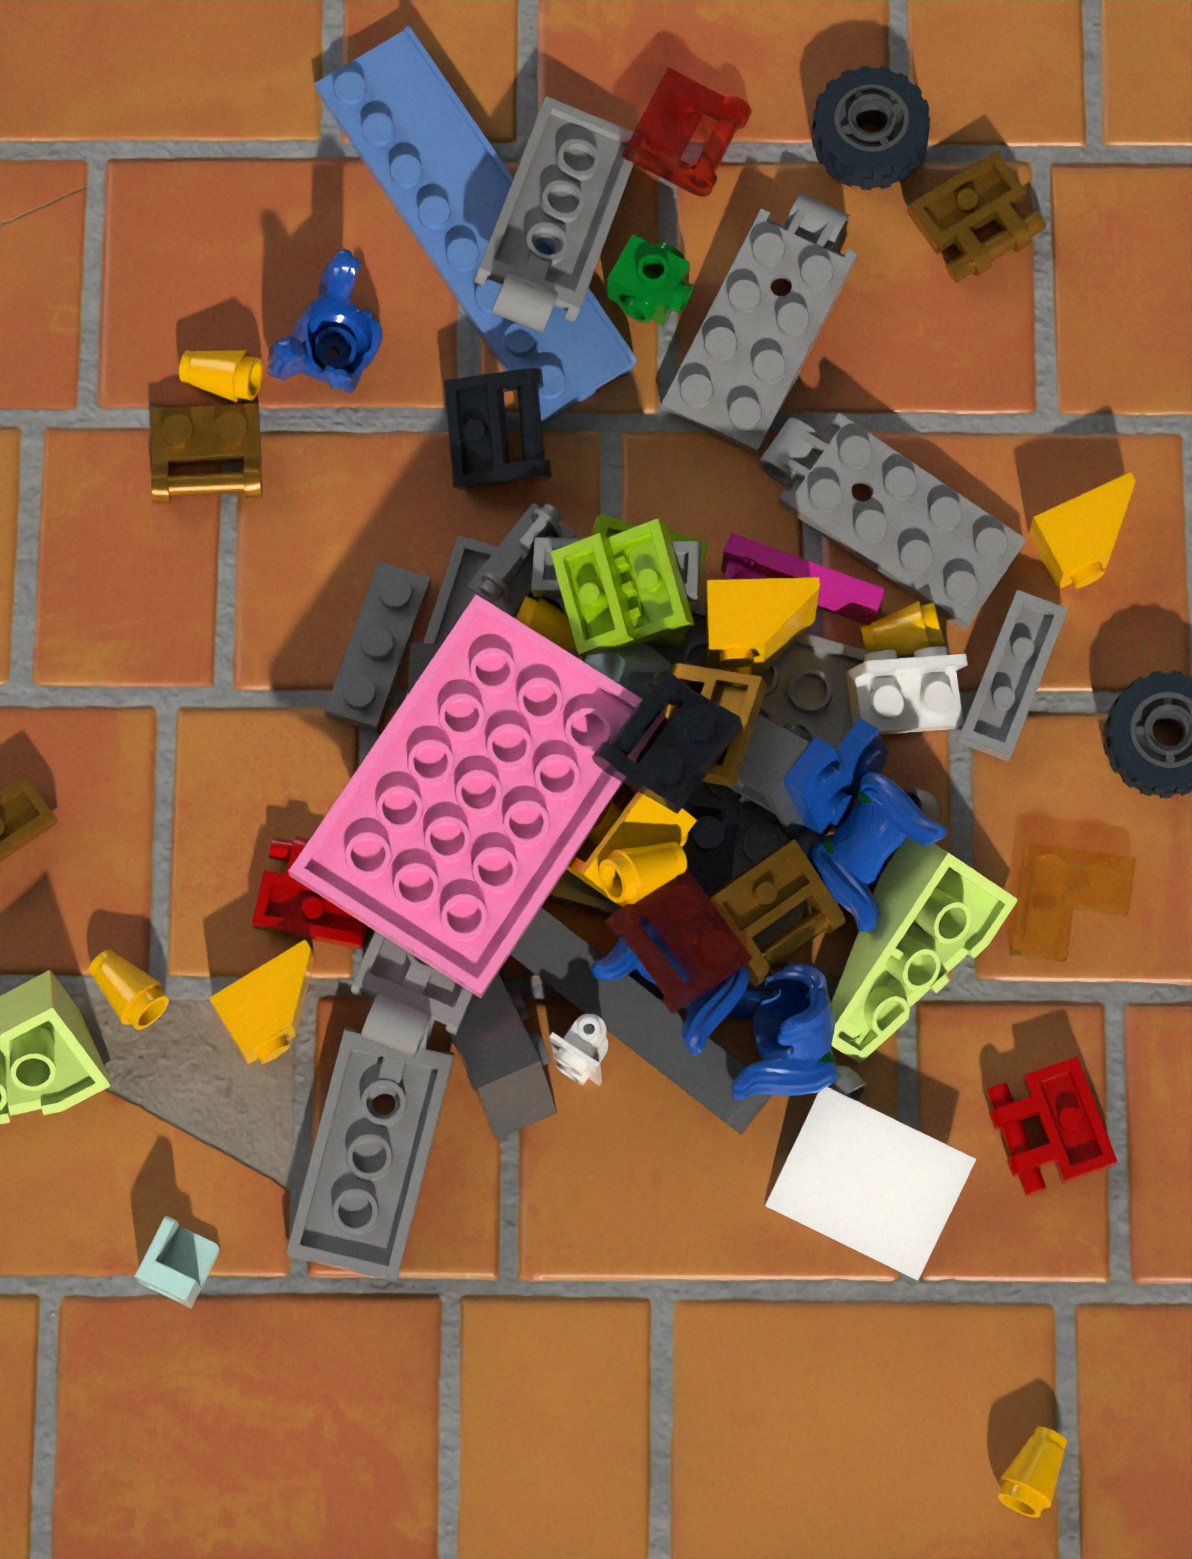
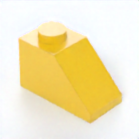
(1082, 532)
(267, 1004)

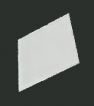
(870, 1182)

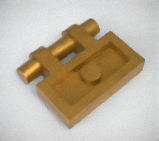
(967, 203)

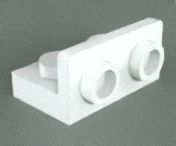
(907, 692)

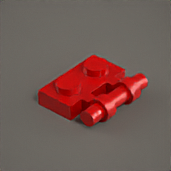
(296, 910)
(1067, 1119)

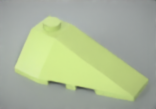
(927, 923)
(45, 1051)

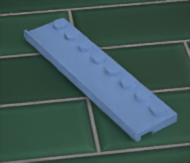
(449, 196)

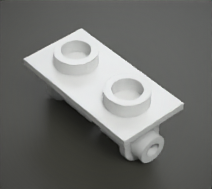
(581, 1049)

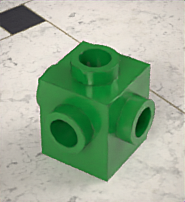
(650, 281)

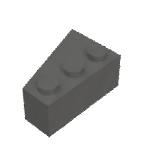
(766, 763)
(503, 1059)

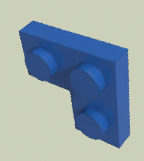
(829, 779)

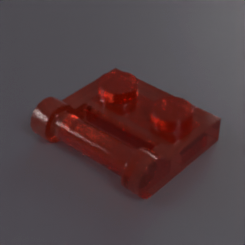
(670, 125)
(691, 931)

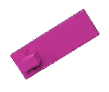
(837, 592)

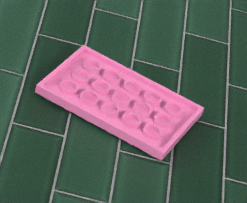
(473, 797)

